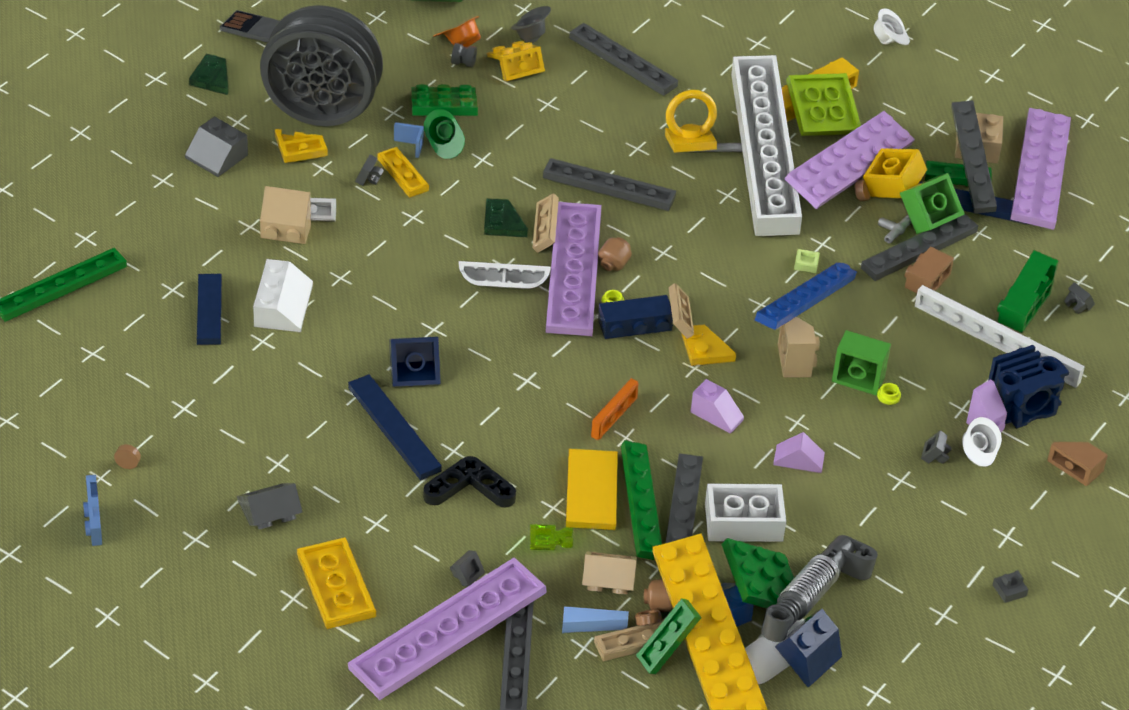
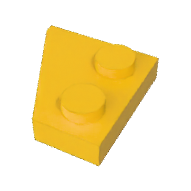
(300, 146)
(707, 347)

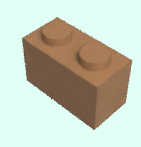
(929, 270)

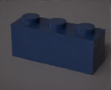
(635, 316)

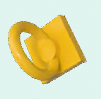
(691, 136)

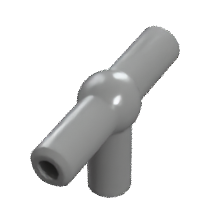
(896, 228)

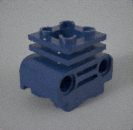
(1028, 384)

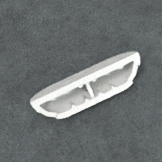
(504, 274)
(766, 659)

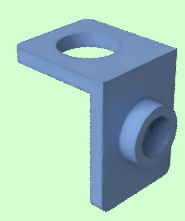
(409, 134)

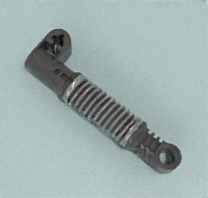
(815, 581)

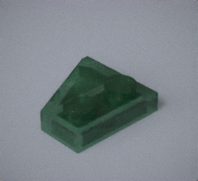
(211, 74)
(503, 219)

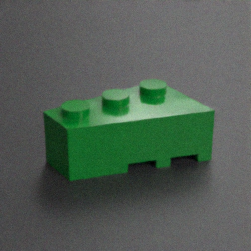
(1028, 292)

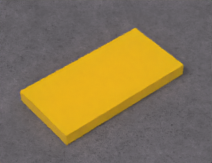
(592, 489)
(336, 583)

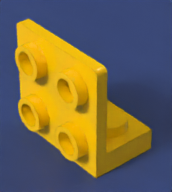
(518, 60)

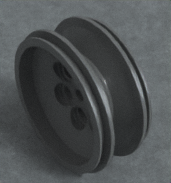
(321, 65)

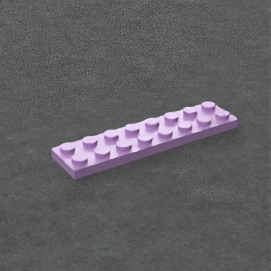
(847, 159)
(1041, 168)
(574, 270)
(446, 628)

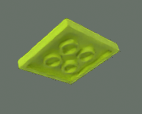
(823, 104)

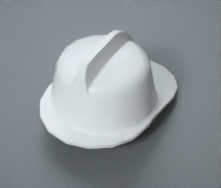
(890, 28)
(982, 441)

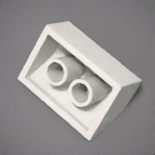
(282, 297)

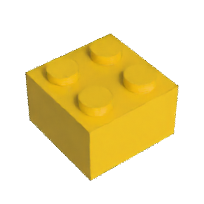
(894, 172)

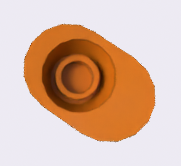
(464, 34)

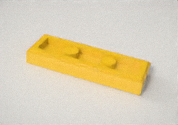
(403, 172)

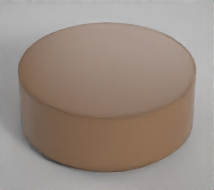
(861, 190)
(127, 456)
(648, 617)

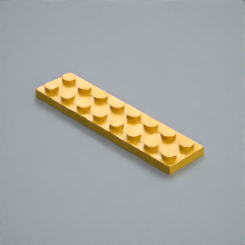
(714, 640)

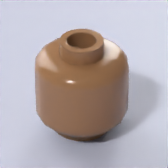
(614, 254)
(657, 596)

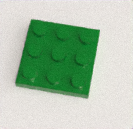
(456, 100)
(757, 572)

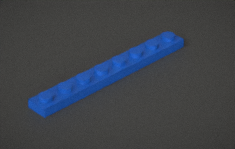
(805, 296)

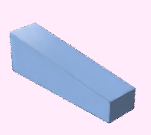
(589, 620)

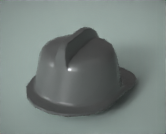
(532, 24)

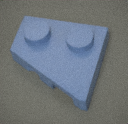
(91, 510)

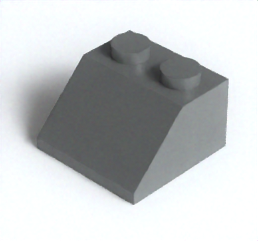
(217, 146)
(270, 504)

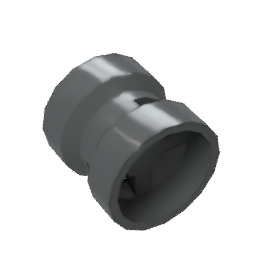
(464, 55)

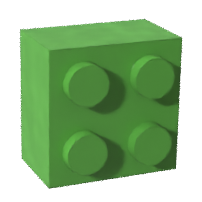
(932, 203)
(861, 362)

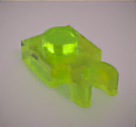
(546, 537)

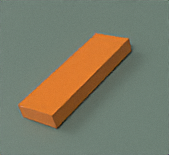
(614, 409)

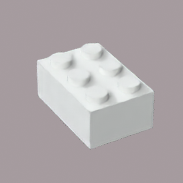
(745, 512)

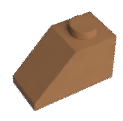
(1078, 460)

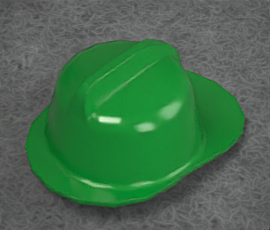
(444, 133)

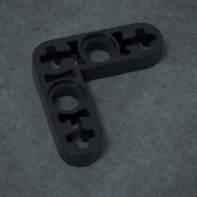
(472, 477)

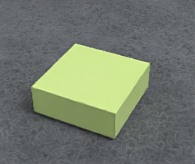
(806, 261)

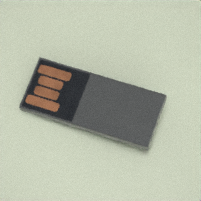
(249, 25)

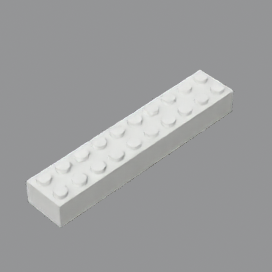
(765, 145)

